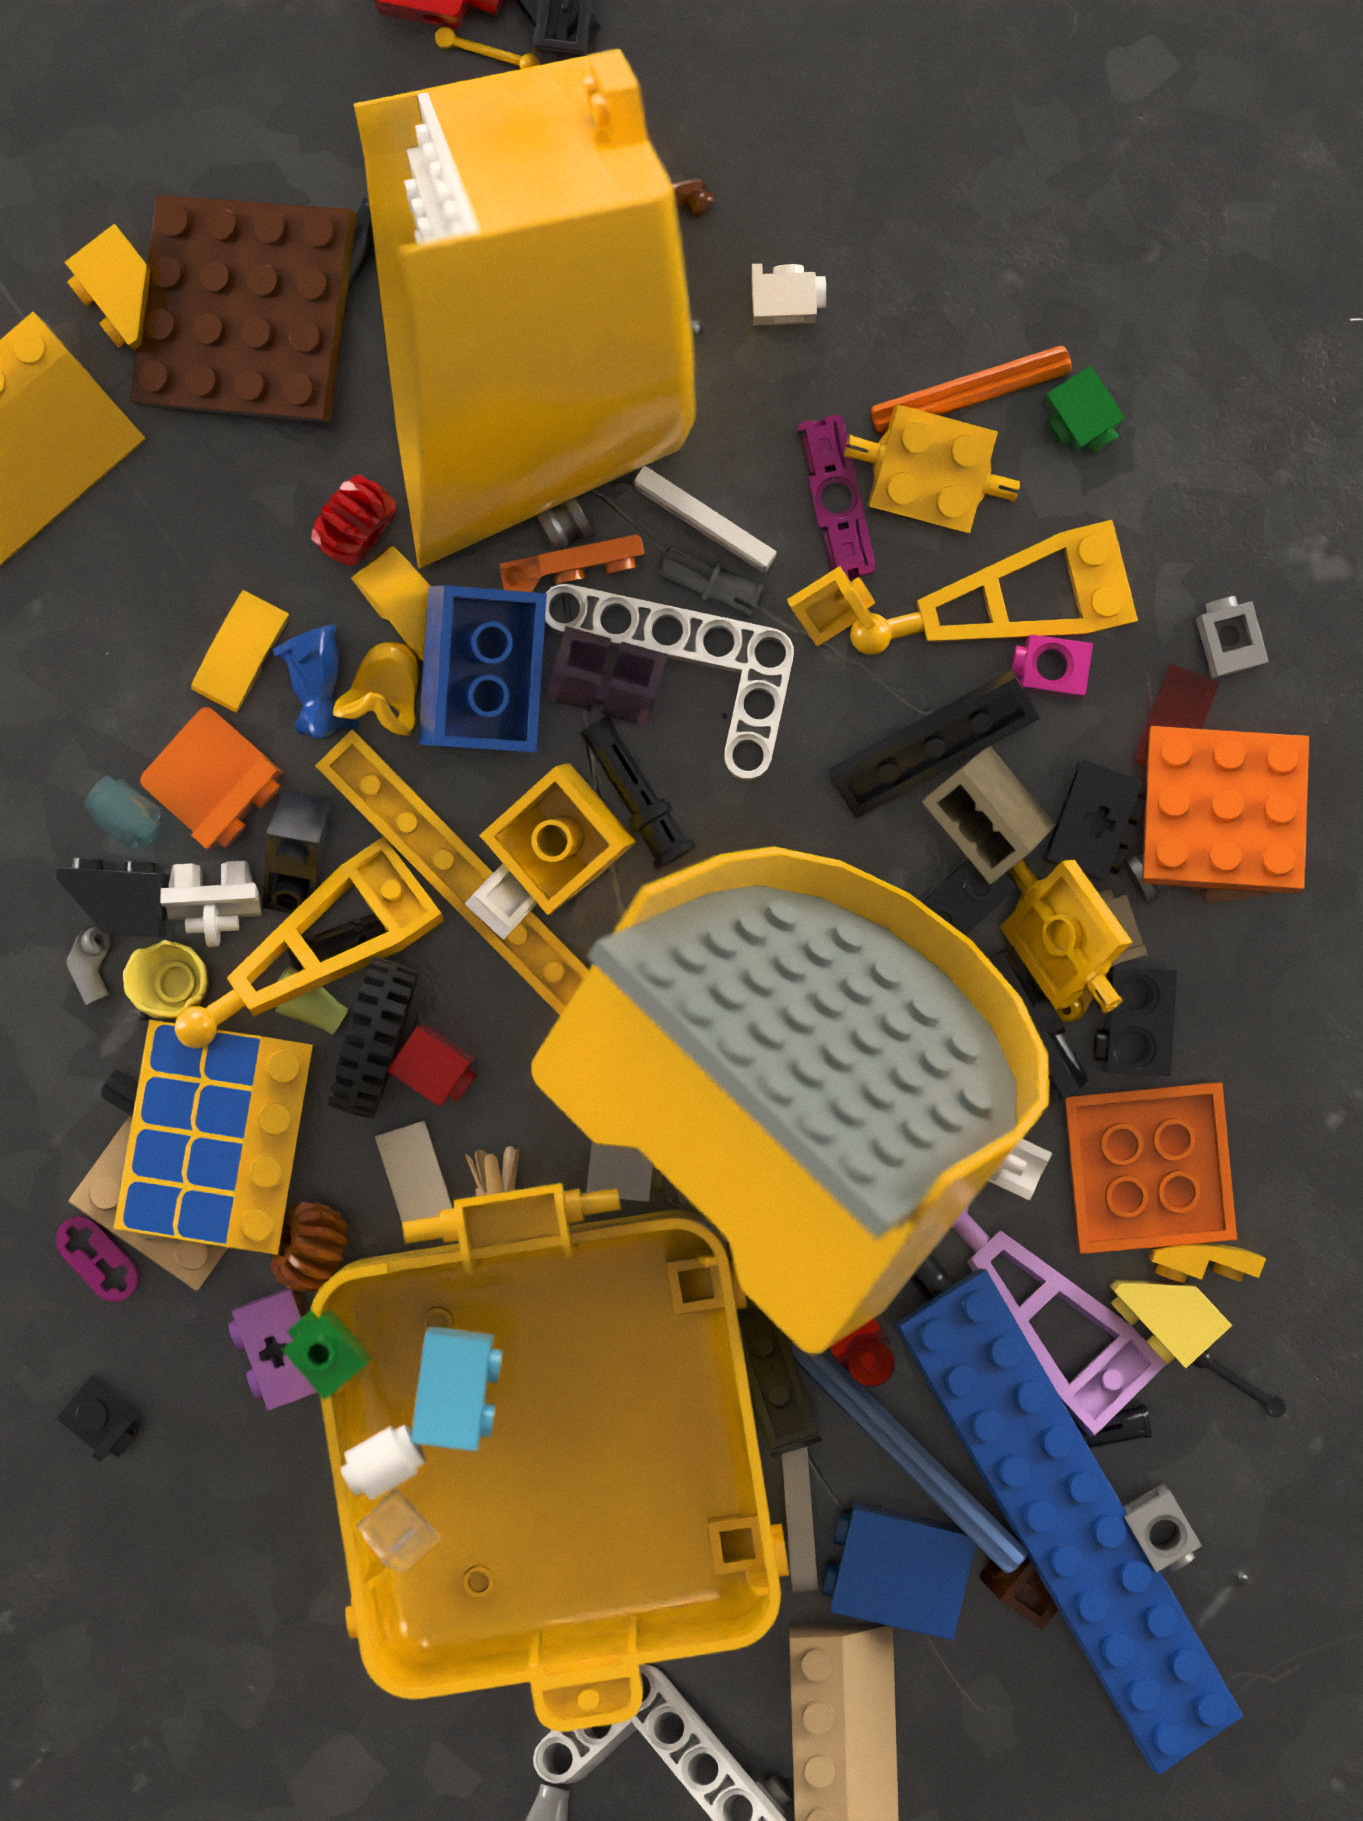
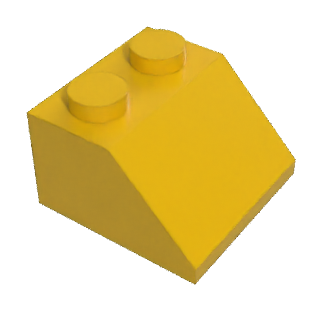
(558, 837)

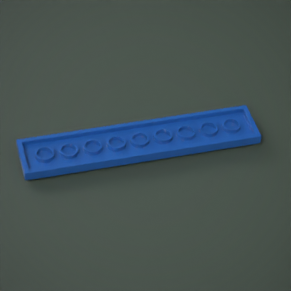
(1068, 1520)

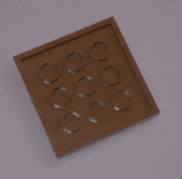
(244, 307)

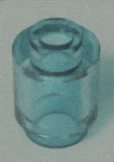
(123, 812)

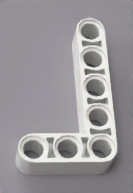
(691, 649)
(681, 1756)

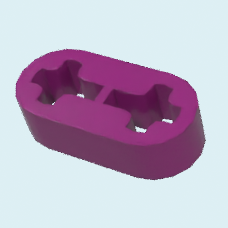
(89, 1267)

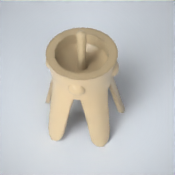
(489, 1177)

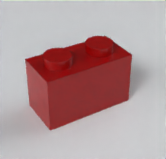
(434, 1066)

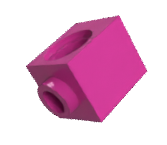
(1076, 661)

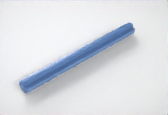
(912, 1458)

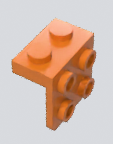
(212, 779)

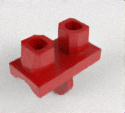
(866, 1354)

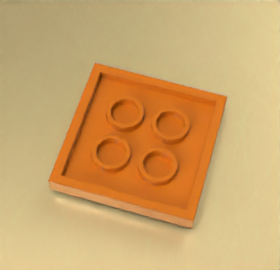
(1226, 810)
(1150, 1168)

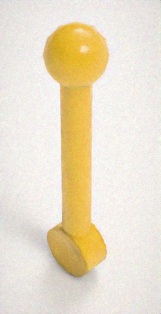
(447, 40)

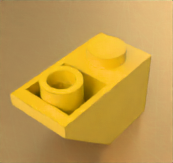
(118, 282)

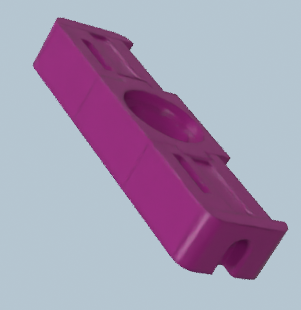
(847, 532)

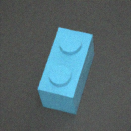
(454, 1389)

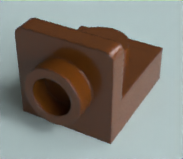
(1021, 1591)

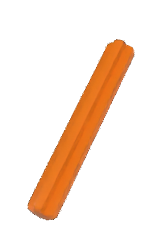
(979, 386)

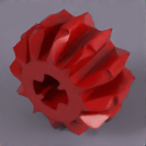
(353, 520)

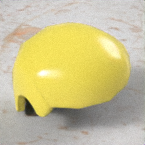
(165, 979)

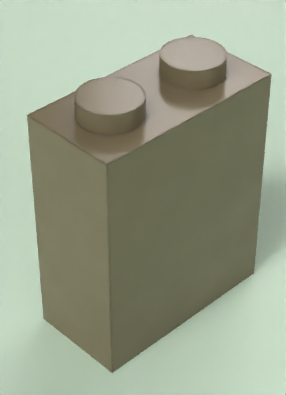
(989, 814)

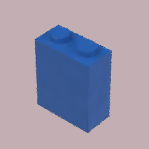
(899, 1570)

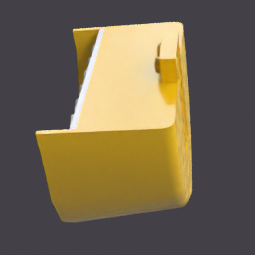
(525, 293)

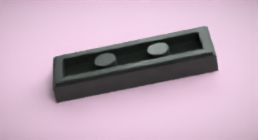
(776, 1383)

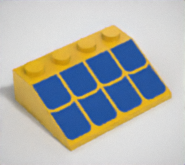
(213, 1139)

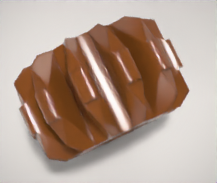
(309, 1247)

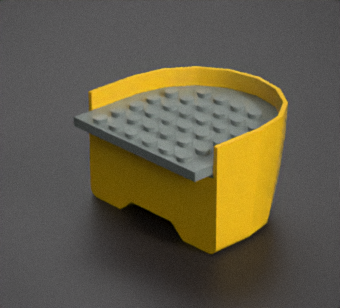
(803, 1071)

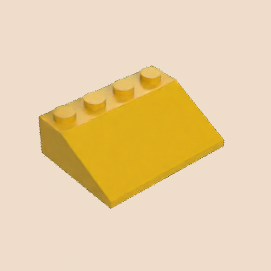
(54, 432)

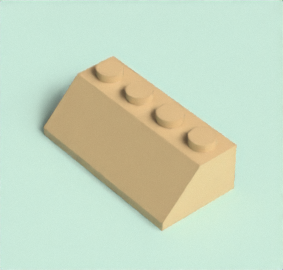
(843, 1722)

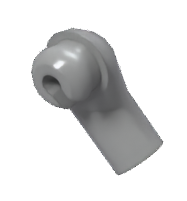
(85, 961)

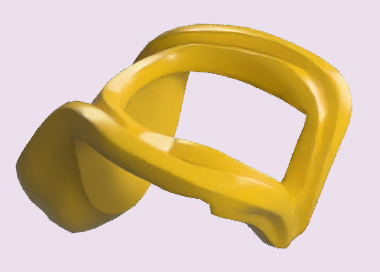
(385, 677)

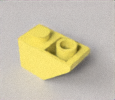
(1175, 1314)

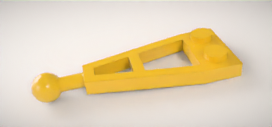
(1095, 576)
(387, 890)

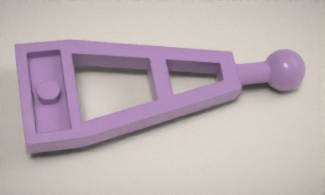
(1112, 1375)

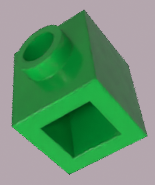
(1083, 413)
(325, 1351)

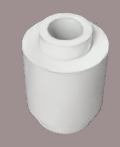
(382, 1462)

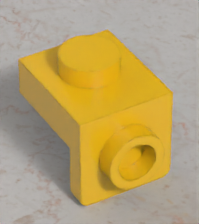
(832, 605)

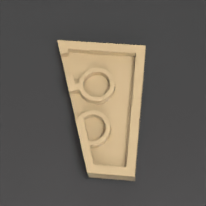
(98, 1199)

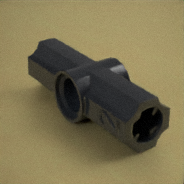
(1064, 1069)

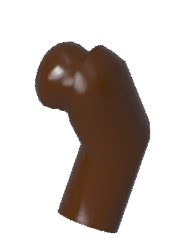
(693, 195)

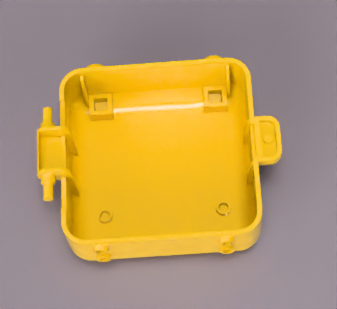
(620, 1468)

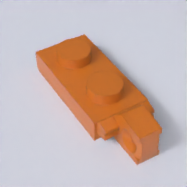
(569, 563)

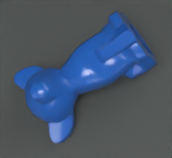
(313, 674)

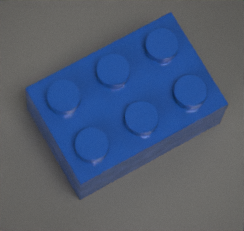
(482, 668)

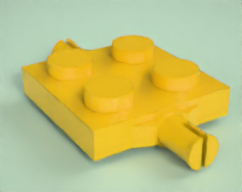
(932, 468)
(1065, 934)

